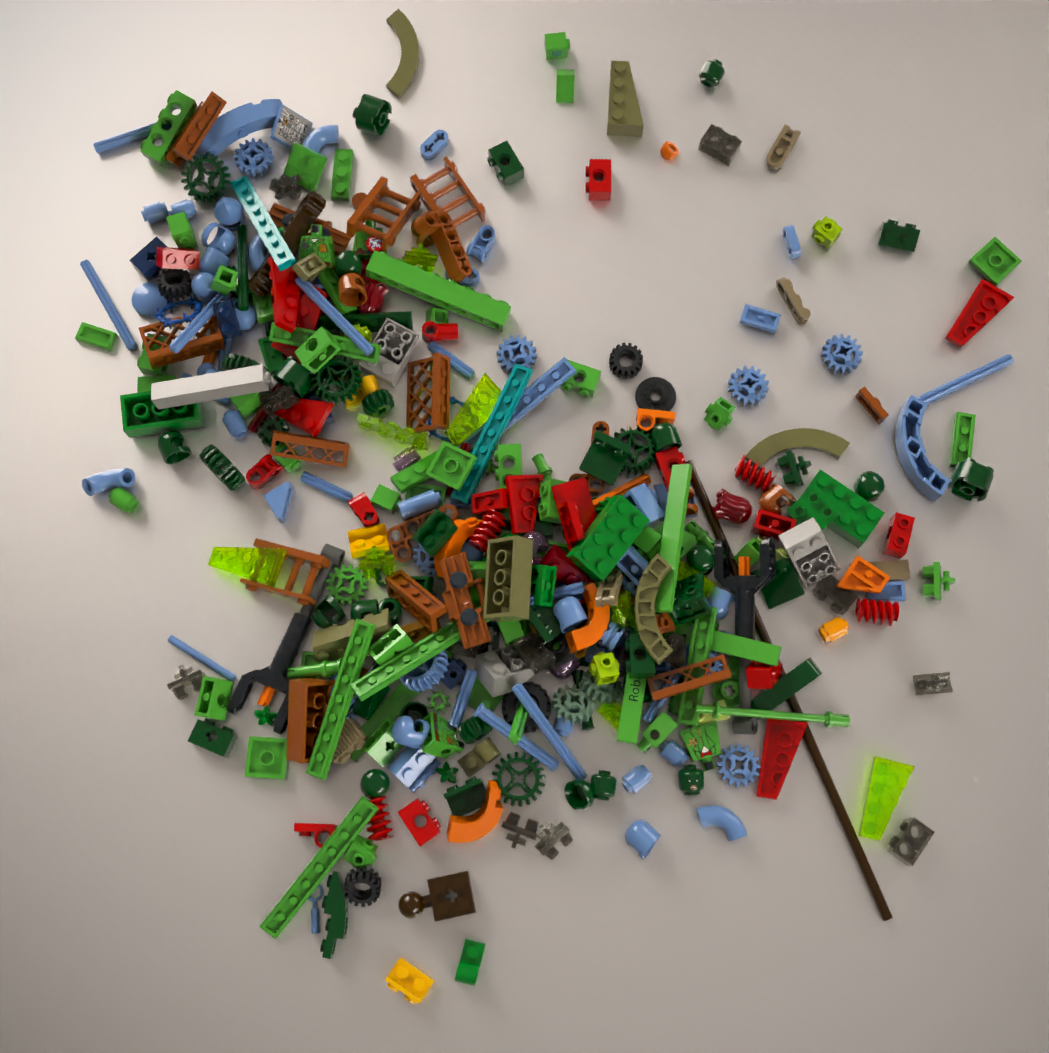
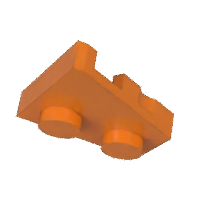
(863, 577)

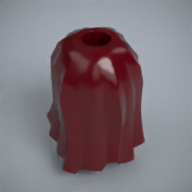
(375, 298)
(732, 507)

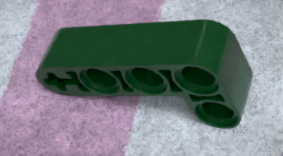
(787, 686)

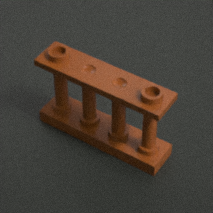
(195, 130)
(429, 199)
(373, 201)
(299, 558)

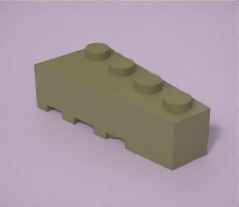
(623, 105)
(332, 641)

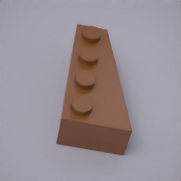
(305, 715)

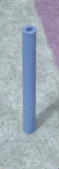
(201, 658)

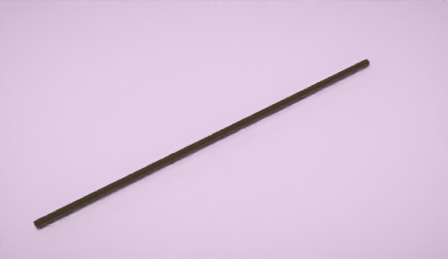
(807, 736)

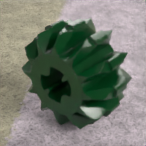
(378, 403)
(268, 427)
(473, 729)

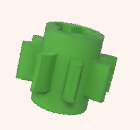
(435, 697)

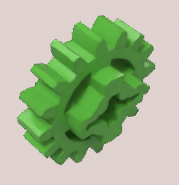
(353, 581)

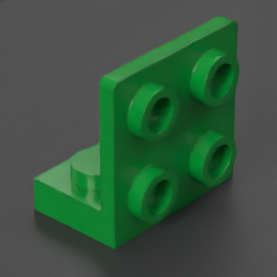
(816, 505)

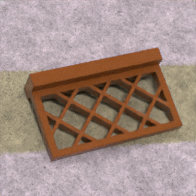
(194, 348)
(439, 392)

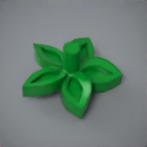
(264, 716)
(447, 773)

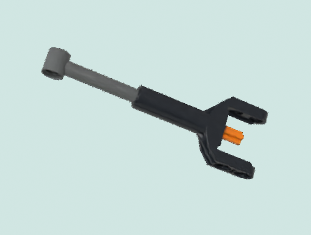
(744, 589)
(275, 676)

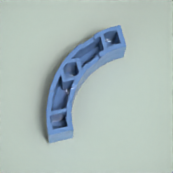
(238, 124)
(912, 451)

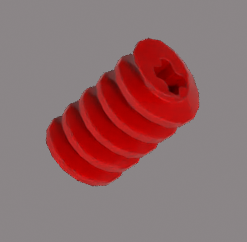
(754, 474)
(487, 529)
(877, 611)
(378, 821)

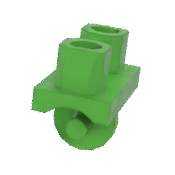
(934, 590)

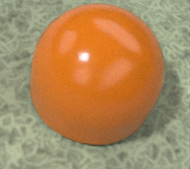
(668, 154)

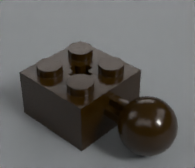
(412, 903)

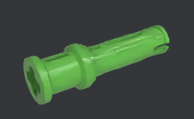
(324, 669)

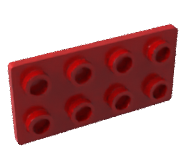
(574, 509)

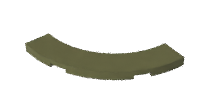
(409, 53)
(796, 439)
(645, 609)

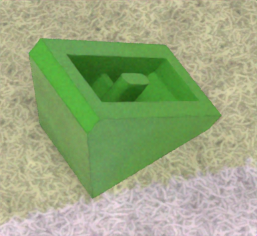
(565, 86)

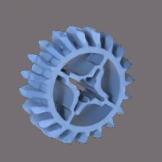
(426, 677)

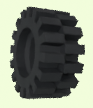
(174, 291)
(626, 350)
(362, 896)

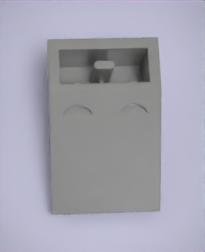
(395, 352)
(809, 552)
(501, 670)

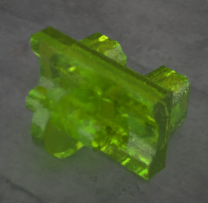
(421, 256)
(368, 565)
(624, 612)
(611, 713)

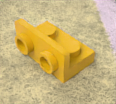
(364, 538)
(409, 981)

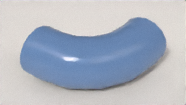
(321, 137)
(257, 252)
(108, 480)
(723, 818)

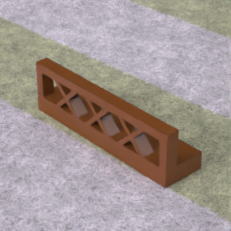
(314, 442)
(415, 599)
(692, 684)

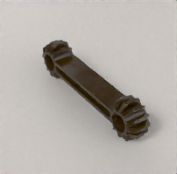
(298, 226)

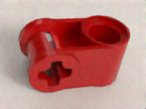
(264, 471)
(363, 509)

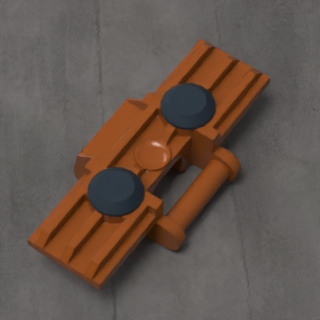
(282, 216)
(459, 605)

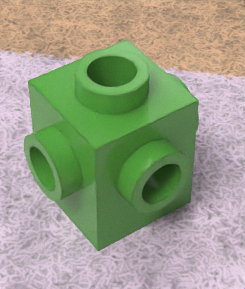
(719, 413)
(361, 852)

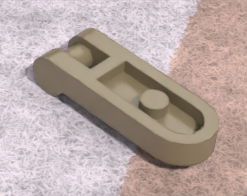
(781, 148)
(793, 301)
(609, 589)

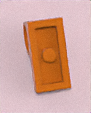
(652, 417)

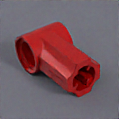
(443, 332)

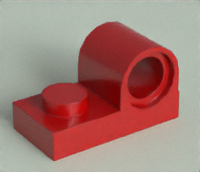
(491, 499)
(306, 829)

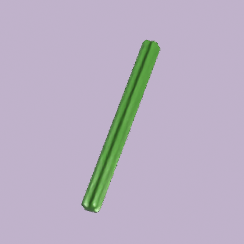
(518, 724)

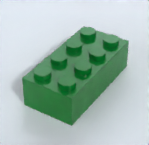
(143, 418)
(857, 515)
(608, 538)

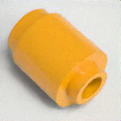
(833, 629)

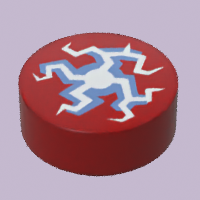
(374, 244)

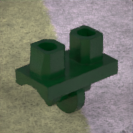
(789, 461)

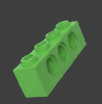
(175, 101)
(505, 453)

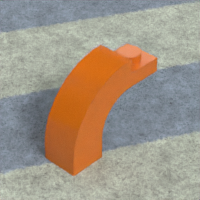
(456, 541)
(595, 625)
(475, 826)

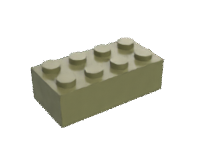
(508, 579)

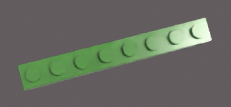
(438, 290)

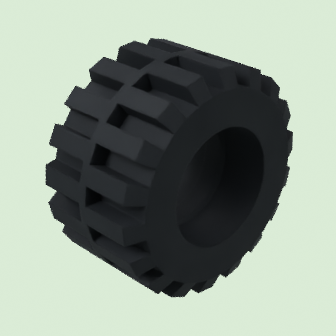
(535, 692)

